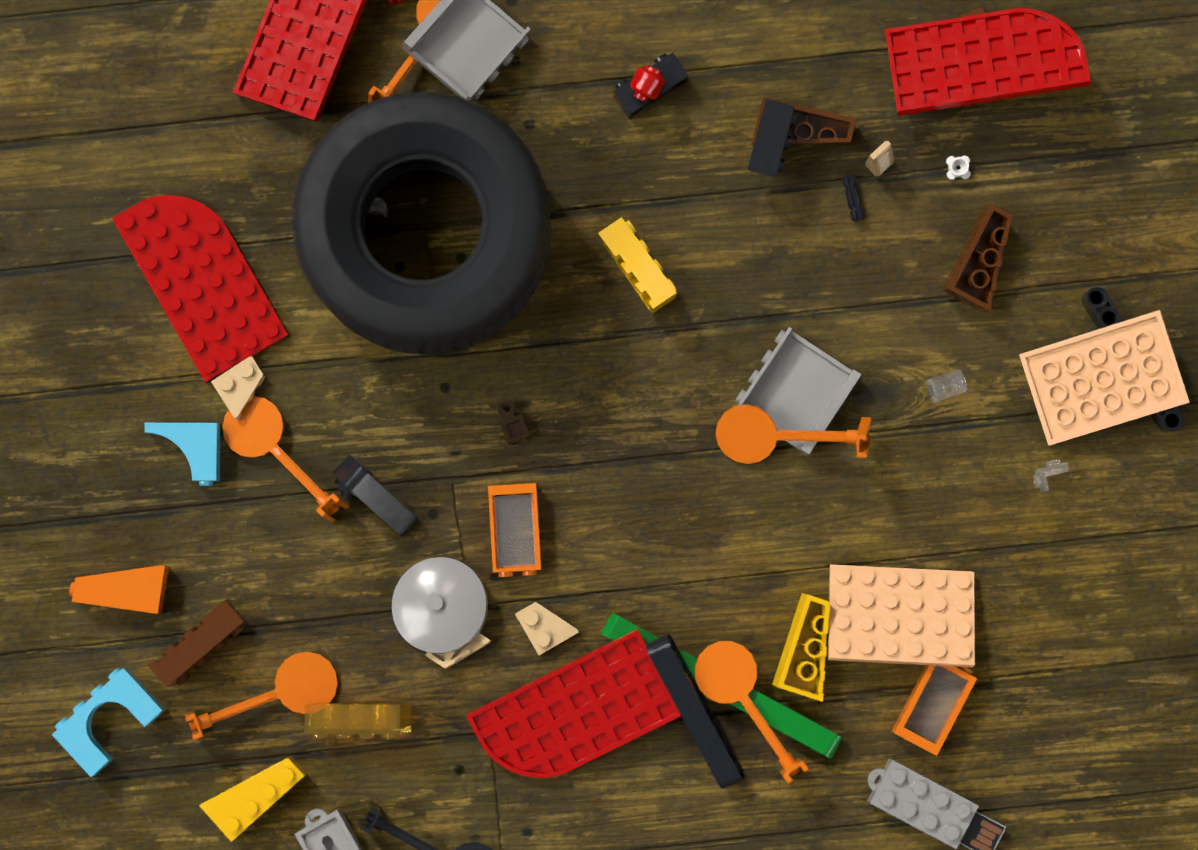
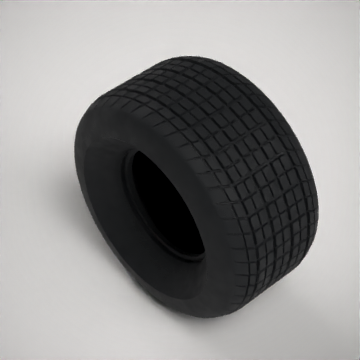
(404, 137)

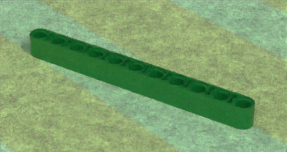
(774, 713)

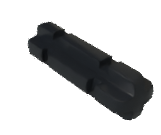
(853, 197)

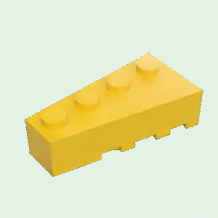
(637, 264)
(805, 649)
(246, 802)

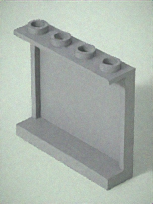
(465, 44)
(799, 386)

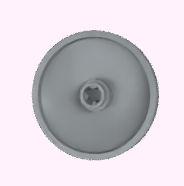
(439, 605)

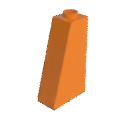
(129, 589)

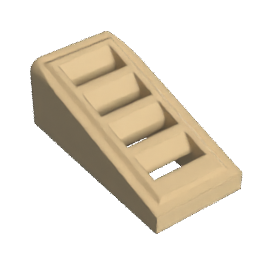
(880, 159)

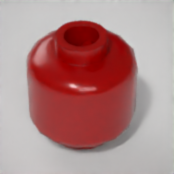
(647, 82)

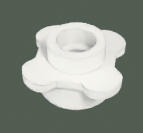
(963, 162)

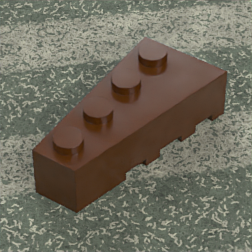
(815, 126)
(978, 264)
(198, 644)

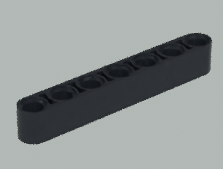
(1096, 313)
(695, 711)

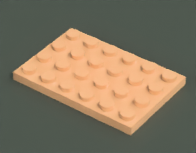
(1104, 378)
(901, 616)

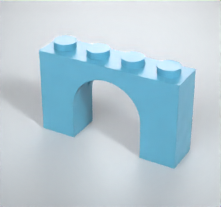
(76, 732)

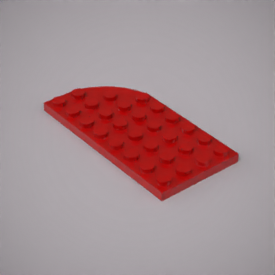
(298, 54)
(983, 59)
(200, 281)
(576, 711)

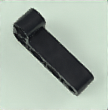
(375, 495)

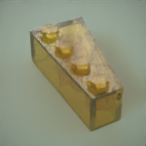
(357, 719)

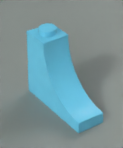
(199, 444)

